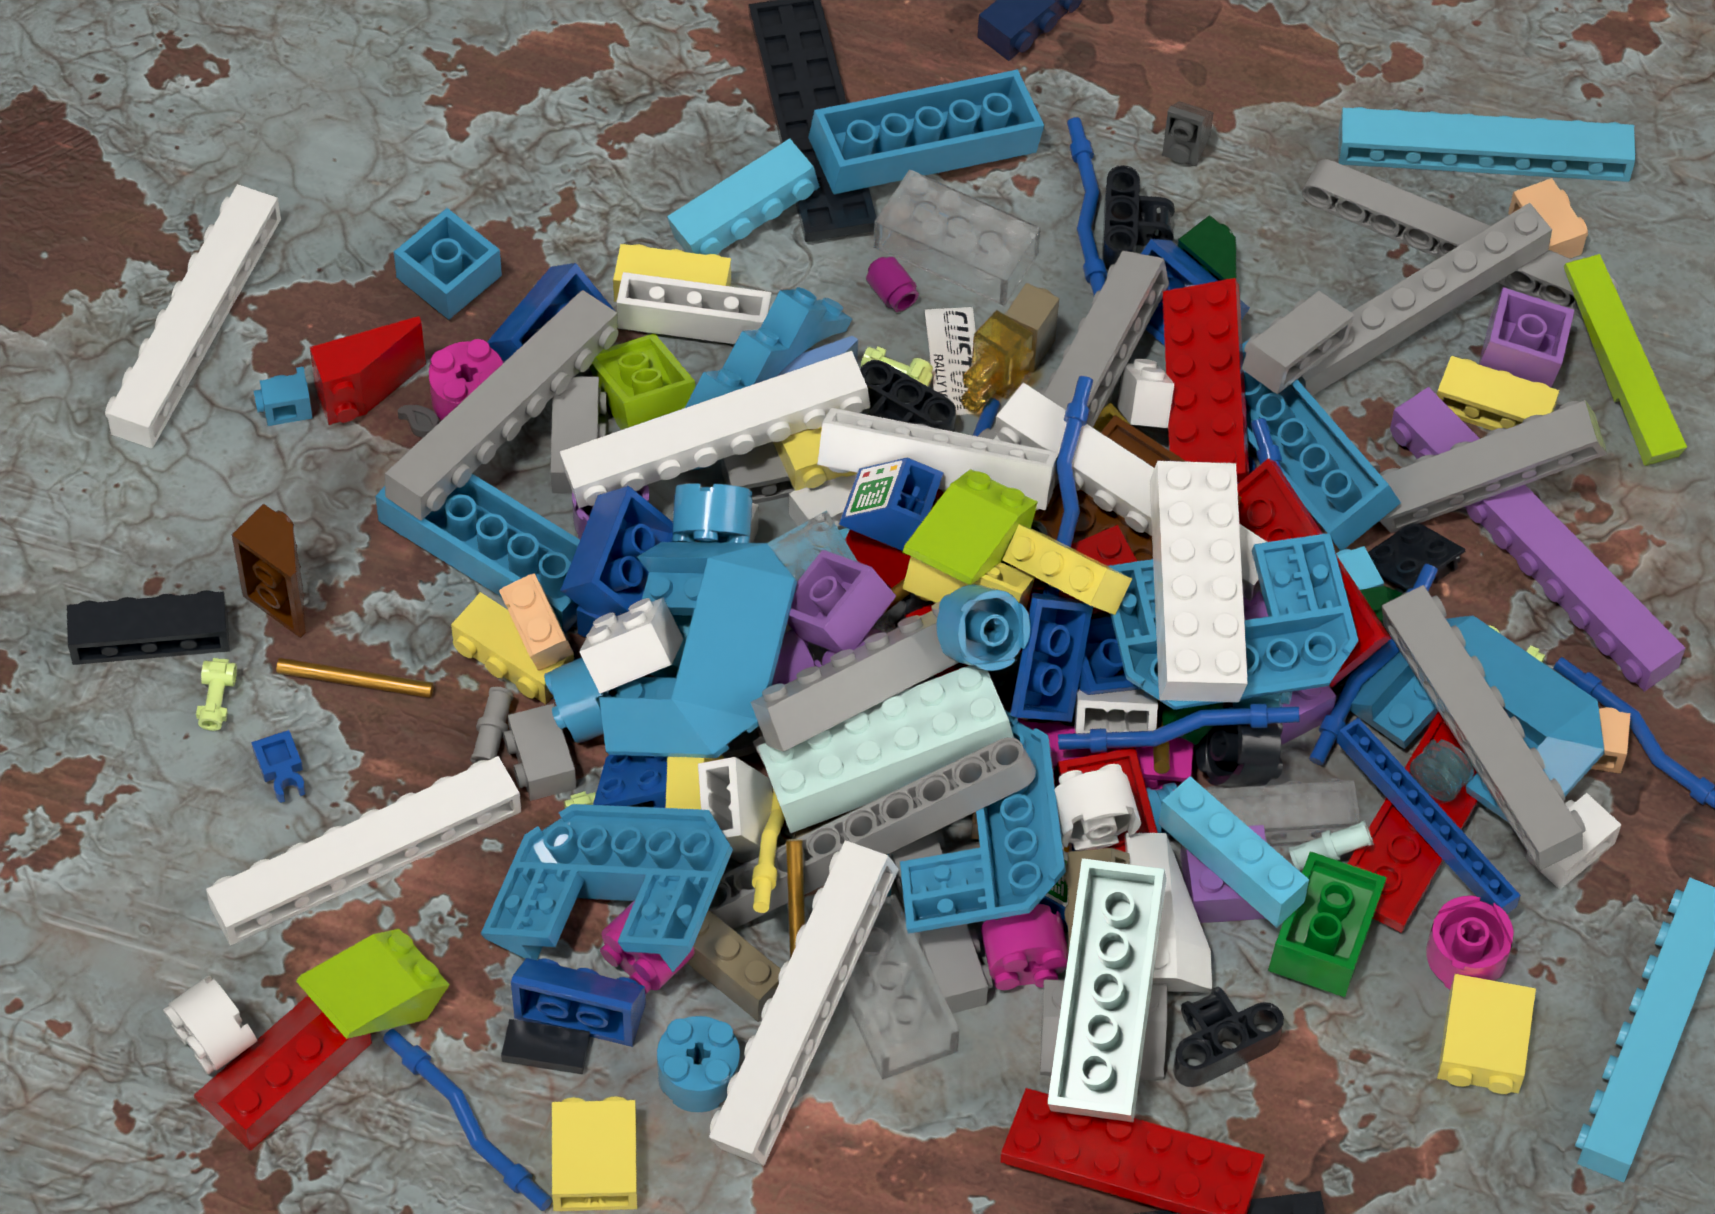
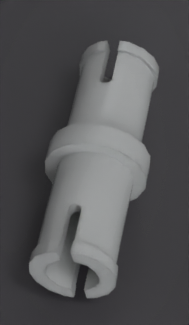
(492, 724)

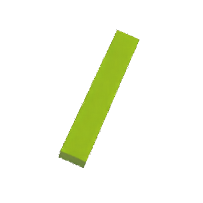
(1624, 361)

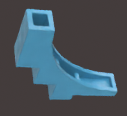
(789, 329)

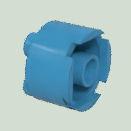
(712, 514)
(982, 627)
(577, 700)
(691, 1043)

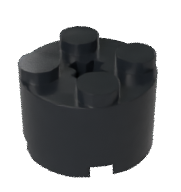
(1241, 754)

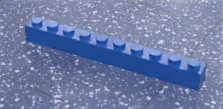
(1426, 816)

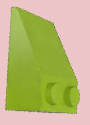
(642, 380)
(970, 527)
(375, 985)

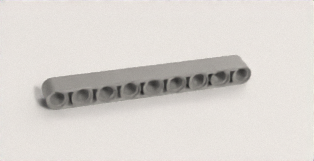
(1425, 226)
(887, 823)

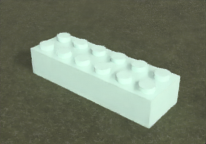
(886, 747)
(1107, 990)

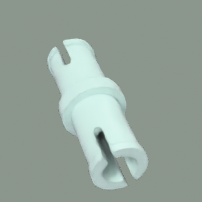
(1332, 844)

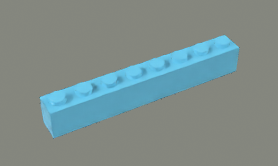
(1486, 144)
(1652, 1036)

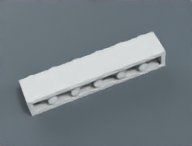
(864, 440)

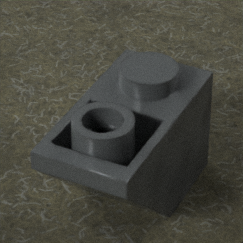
(1186, 133)

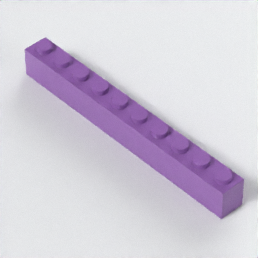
(1550, 554)

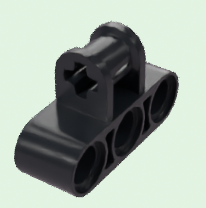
(1137, 215)
(897, 387)
(1217, 1020)

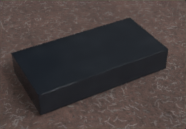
(545, 1046)

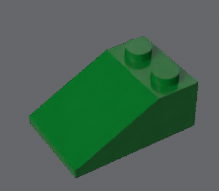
(1328, 931)

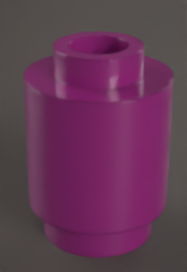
(892, 283)

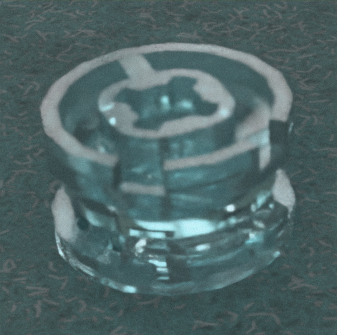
(1442, 770)

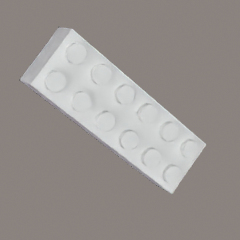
(1198, 582)

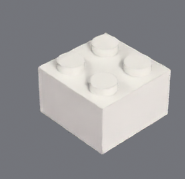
(631, 644)

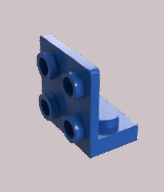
(632, 781)

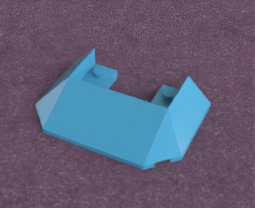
(1290, 650)
(730, 654)
(1552, 710)
(623, 853)
(1015, 861)

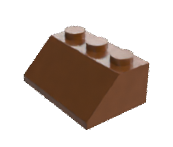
(271, 567)

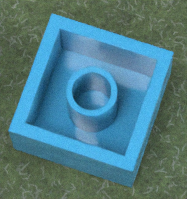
(447, 263)

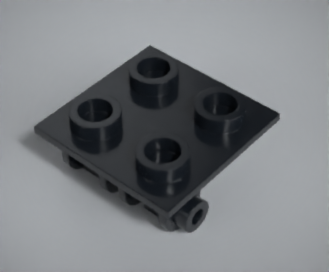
(1406, 552)

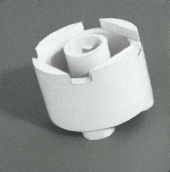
(1096, 807)
(209, 1024)

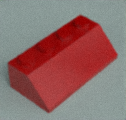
(279, 1073)

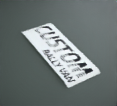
(950, 350)

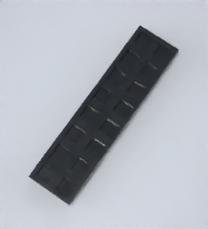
(801, 79)

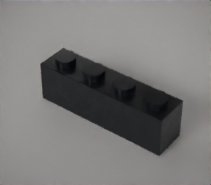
(148, 627)

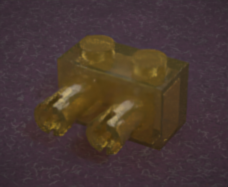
(998, 361)

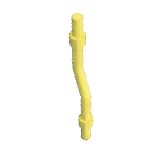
(765, 873)

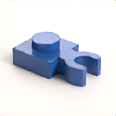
(279, 761)

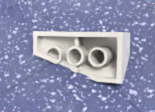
(1182, 948)

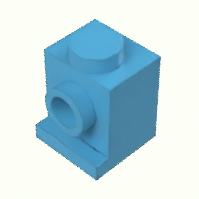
(284, 398)

